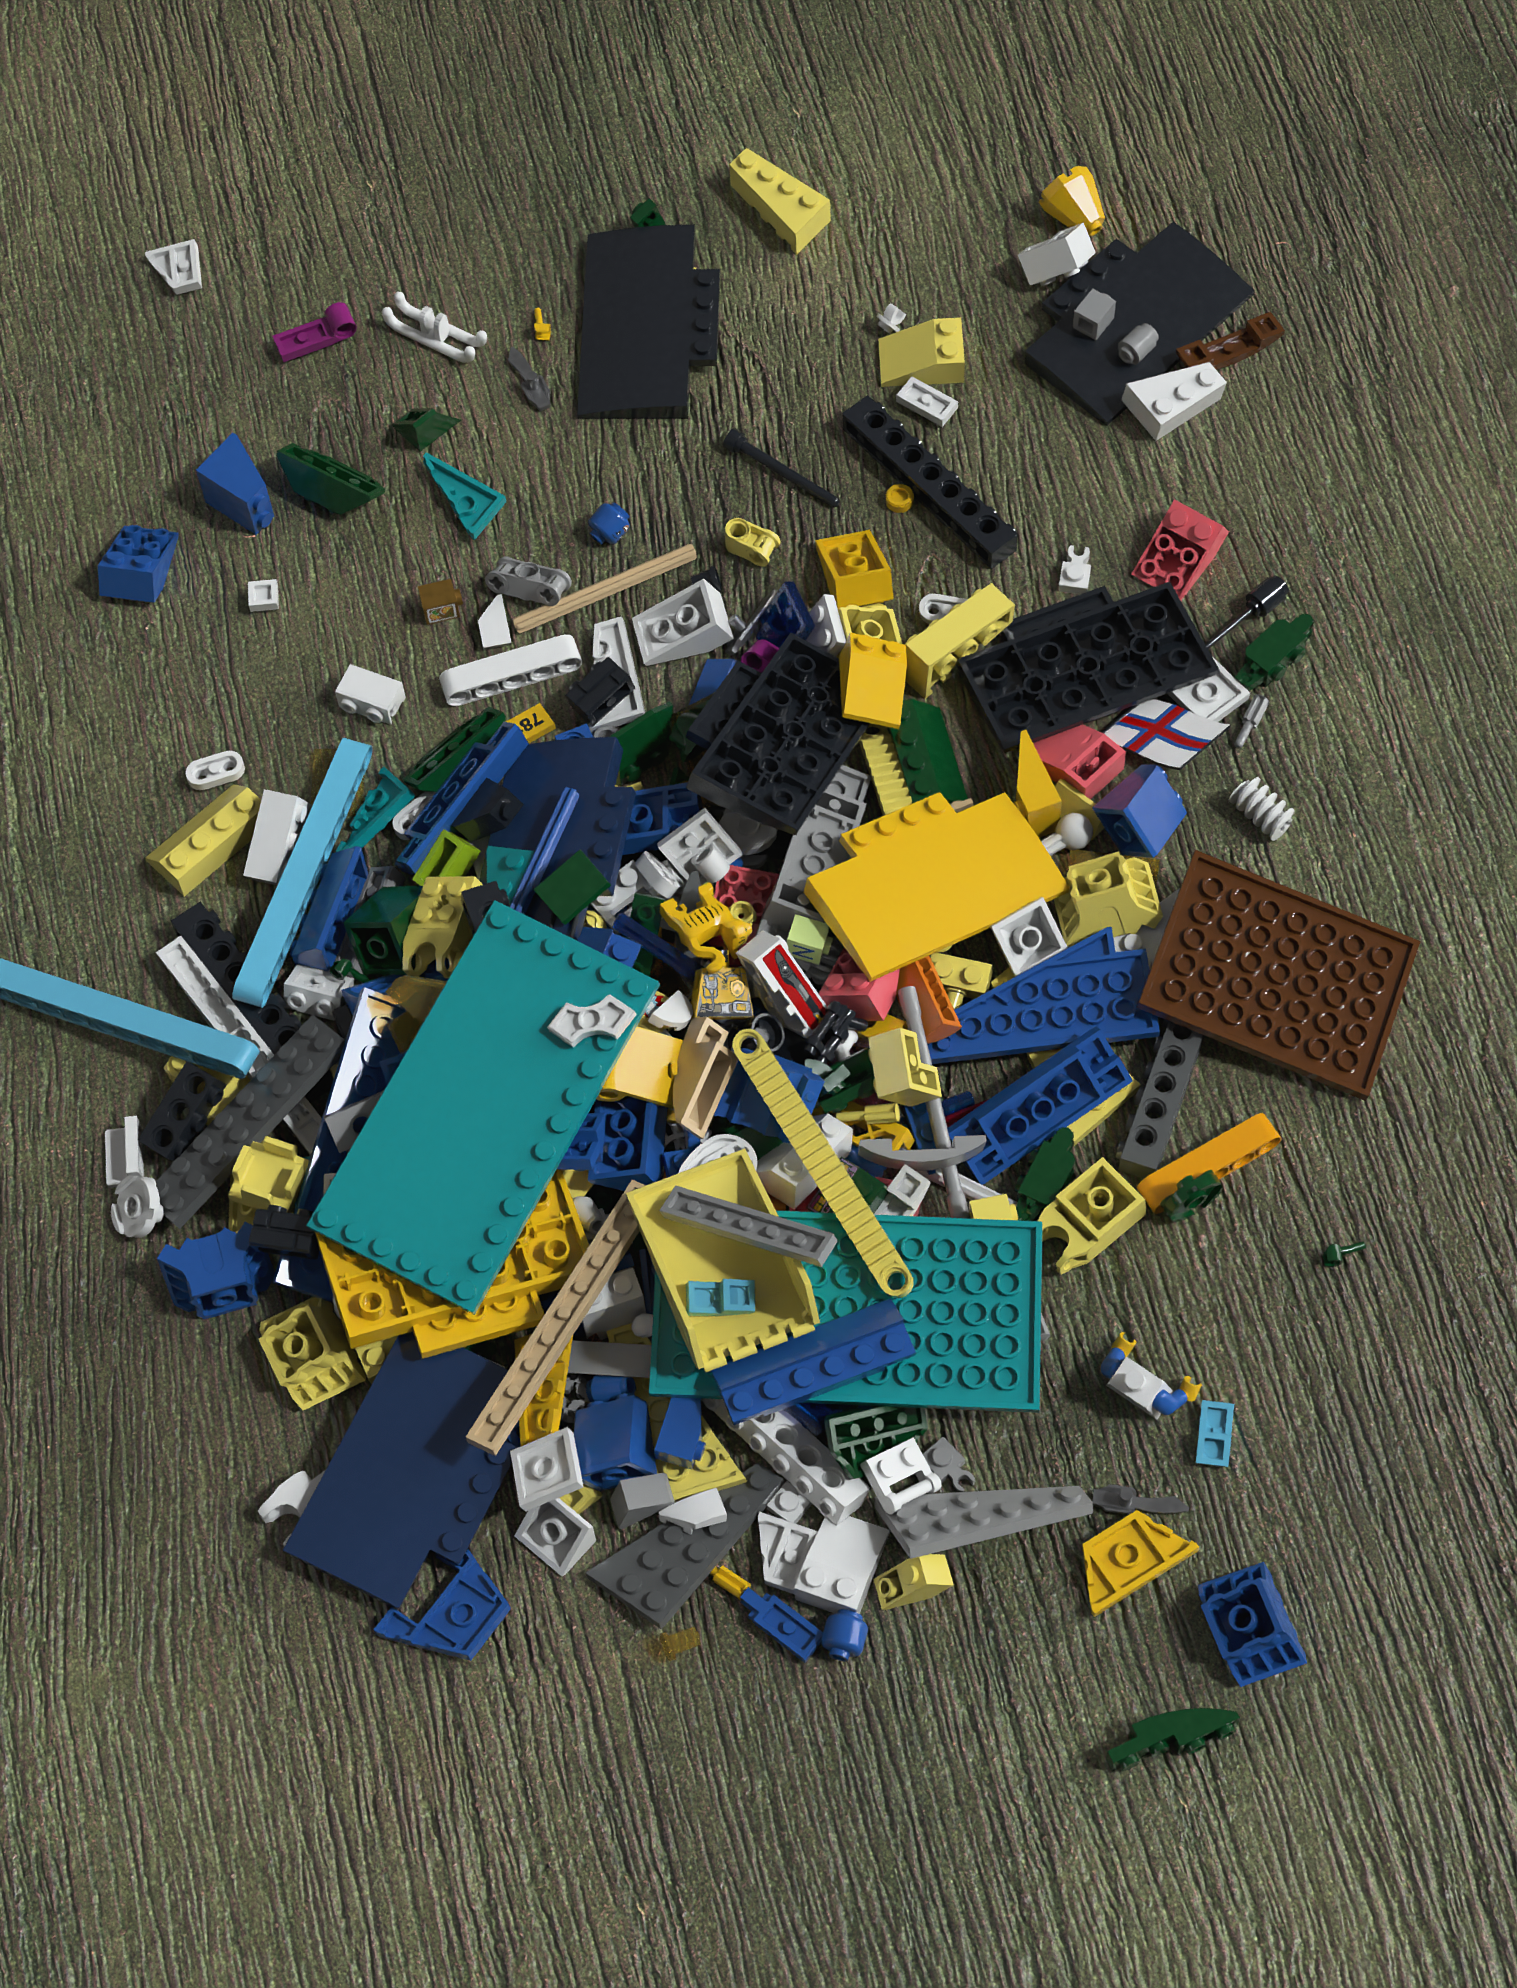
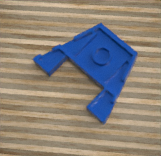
(457, 1620)

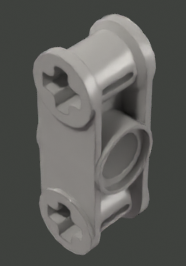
(528, 581)

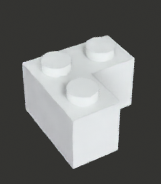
(1057, 256)

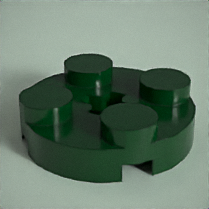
(1191, 1194)

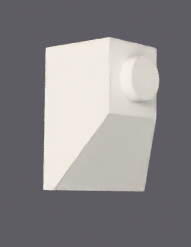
(1028, 936)

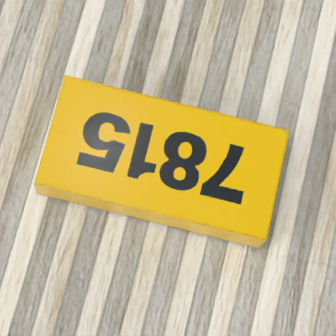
(534, 722)

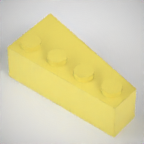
(781, 199)
(956, 635)

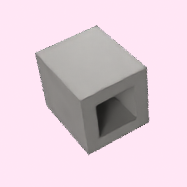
(1094, 314)

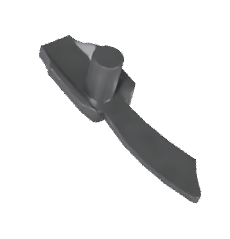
(534, 386)
(743, 630)
(1124, 1501)

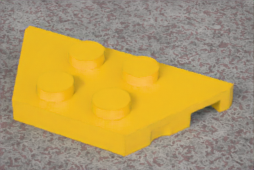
(1129, 1558)

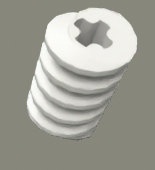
(1262, 808)

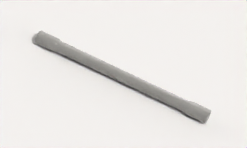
(912, 1013)

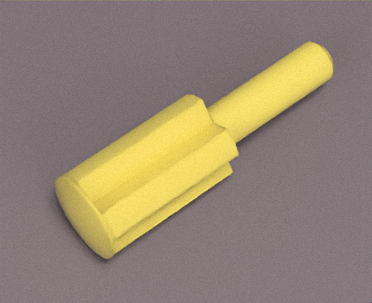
(873, 1114)

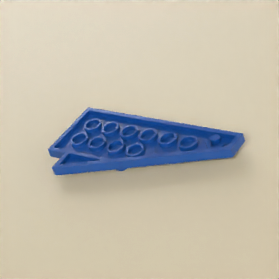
(1056, 1004)

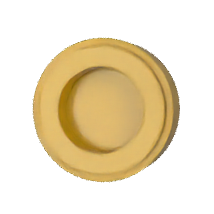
(899, 498)

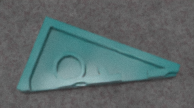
(378, 809)

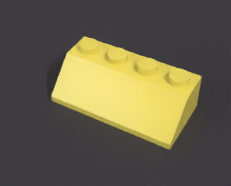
(207, 839)

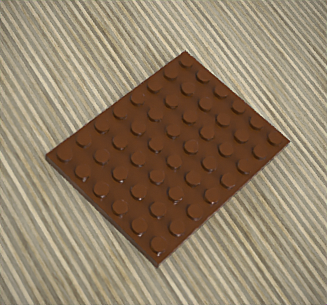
(1279, 975)

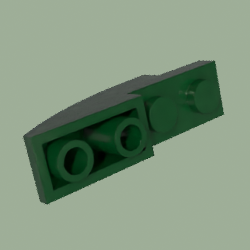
(1183, 1728)

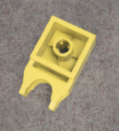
(438, 925)
(1083, 1223)

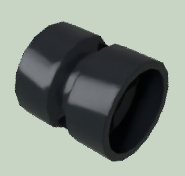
(766, 1025)

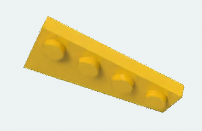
(545, 1408)

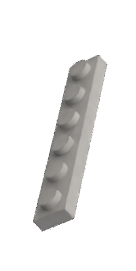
(748, 1226)

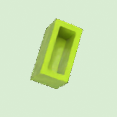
(447, 858)

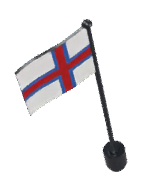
(1171, 733)

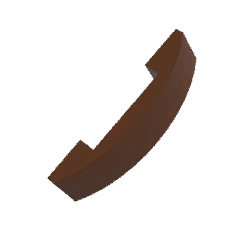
(1235, 346)

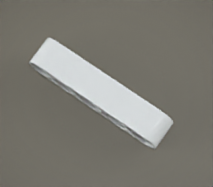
(510, 670)

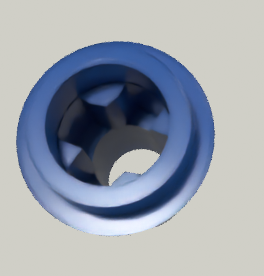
(607, 1387)

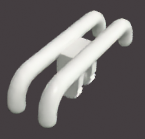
(433, 330)

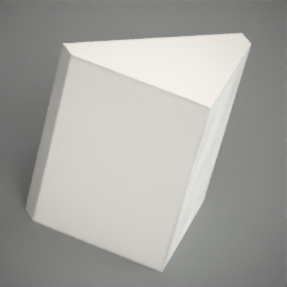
(556, 1535)

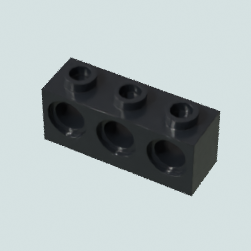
(168, 1114)

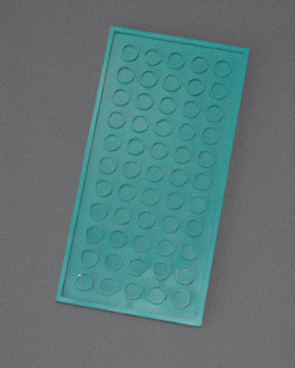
(479, 1110)
(967, 1316)

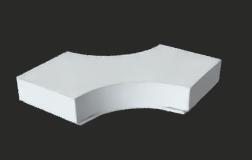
(604, 1018)

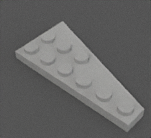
(963, 1518)

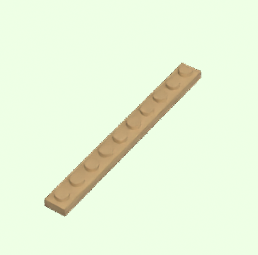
(556, 1328)

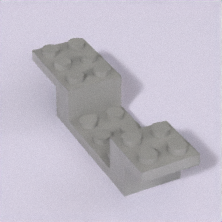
(813, 851)

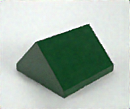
(572, 887)

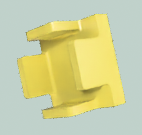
(268, 1175)

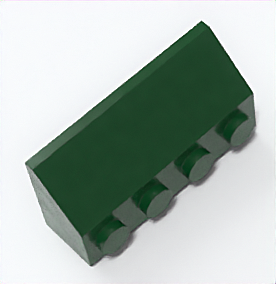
(926, 753)

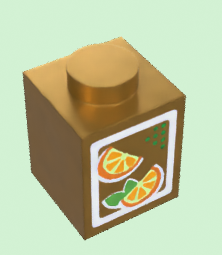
(440, 601)

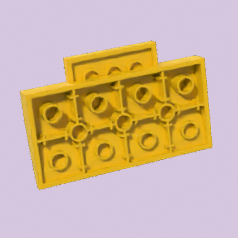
(931, 880)
(383, 1305)

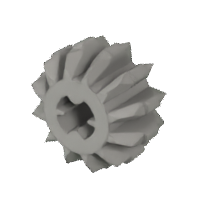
(820, 972)

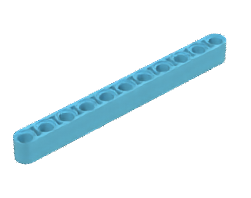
(302, 873)
(126, 1020)

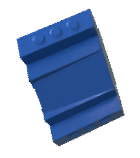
(745, 1106)
(216, 1273)
(1251, 1624)

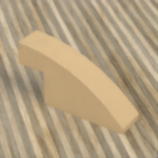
(701, 1075)

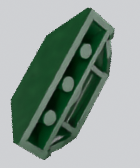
(326, 479)
(644, 742)
(438, 763)
(870, 1430)

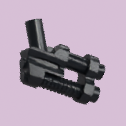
(836, 1023)

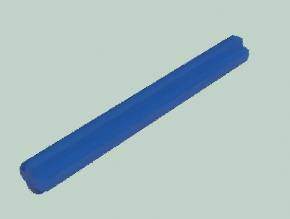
(544, 850)

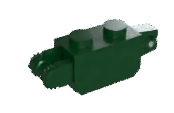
(1274, 651)
(1048, 1175)

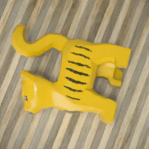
(704, 923)

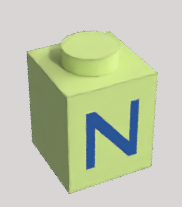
(809, 939)

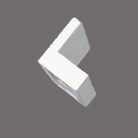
(124, 1152)

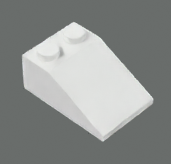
(683, 625)
(841, 1565)

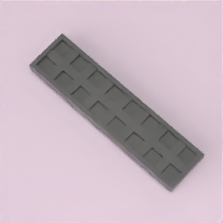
(248, 1119)

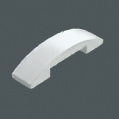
(904, 1193)

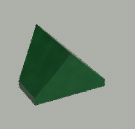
(423, 426)

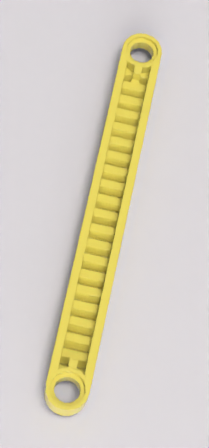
(886, 773)
(822, 1163)

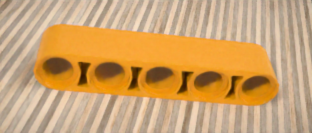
(1221, 1154)

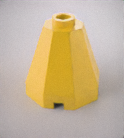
(1074, 200)

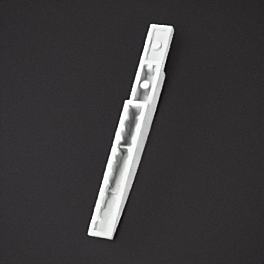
(223, 1015)

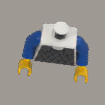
(1142, 1386)

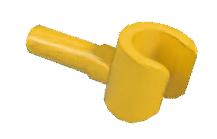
(543, 330)

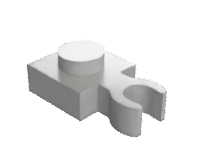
(946, 1463)

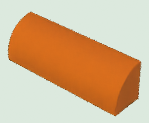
(936, 1009)

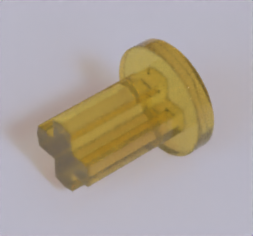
(679, 1642)

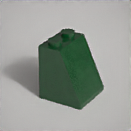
(380, 929)

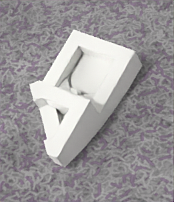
(494, 625)
(696, 1511)

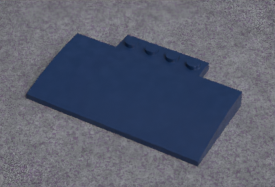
(597, 821)
(405, 1475)

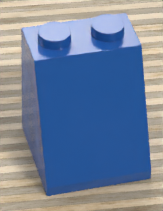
(235, 486)
(1141, 812)
(614, 1441)

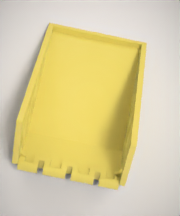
(690, 1254)

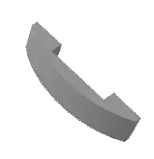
(881, 1153)

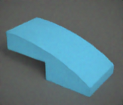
(720, 1298)
(1214, 1433)

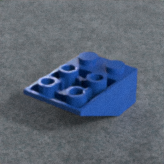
(137, 563)

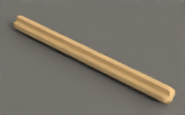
(605, 588)

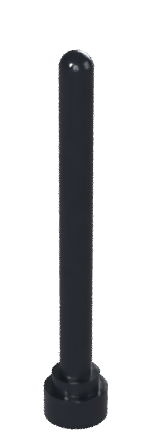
(737, 442)

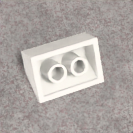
(784, 1172)

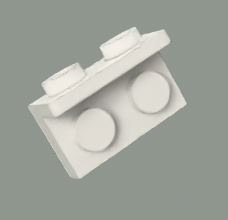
(314, 991)

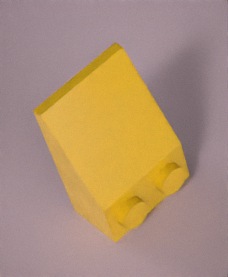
(855, 569)
(872, 680)
(1035, 791)

